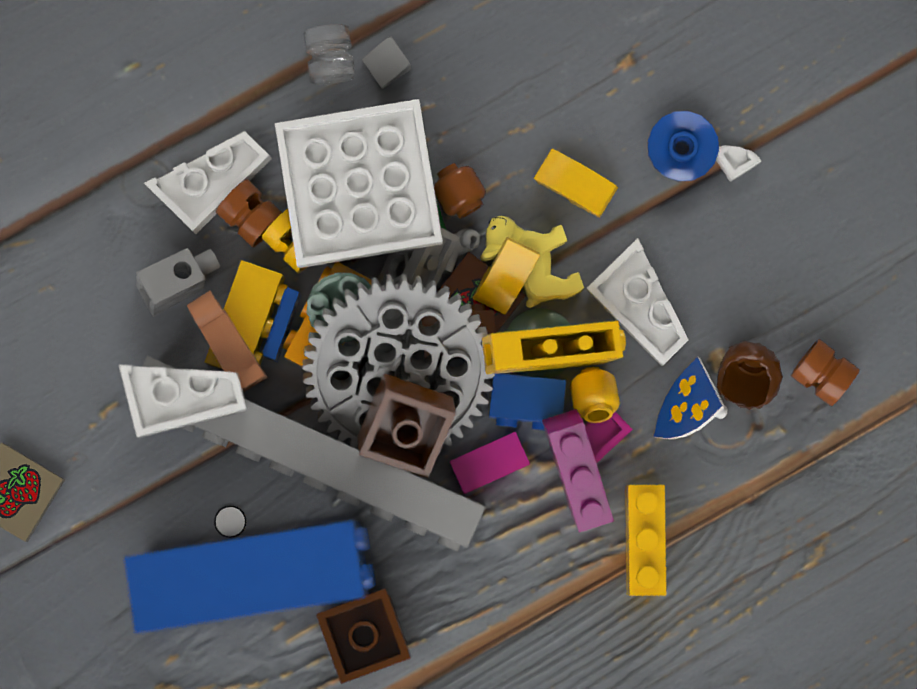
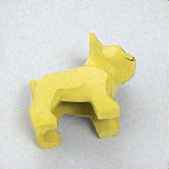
(540, 284)

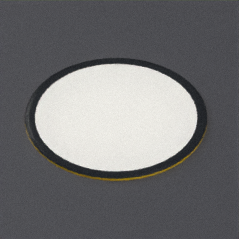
(230, 521)

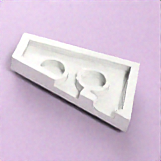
(201, 185)
(636, 300)
(178, 397)

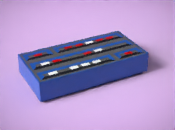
(281, 324)

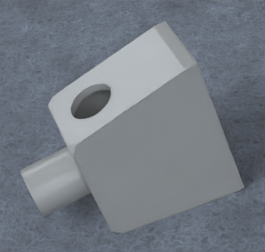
(161, 286)

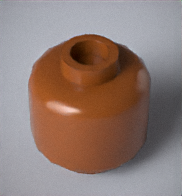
(459, 190)

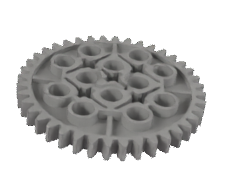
(362, 317)

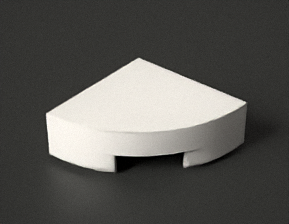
(736, 160)

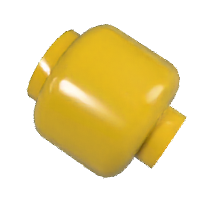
(595, 394)

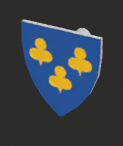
(689, 404)

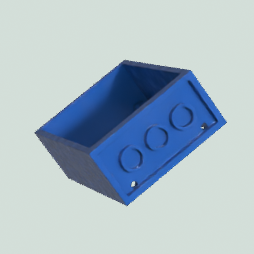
(249, 576)

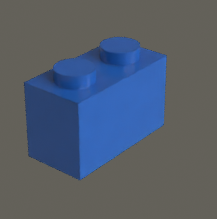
(525, 400)

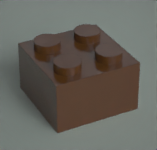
(406, 425)
(364, 635)

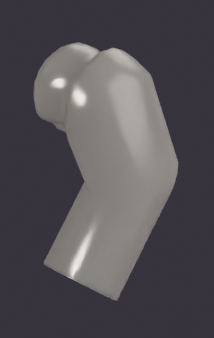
(467, 241)

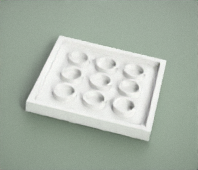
(358, 183)

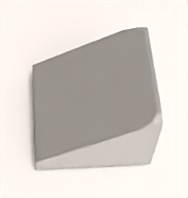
(387, 62)

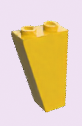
(553, 347)

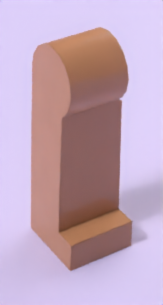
(226, 340)

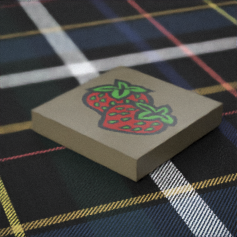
(24, 492)

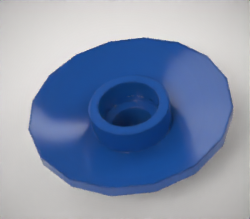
(688, 129)

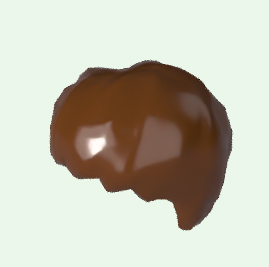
(749, 375)

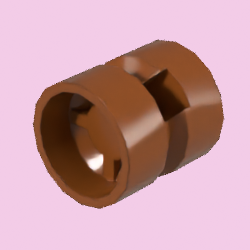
(246, 210)
(825, 372)

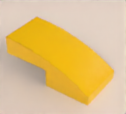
(575, 182)
(506, 275)

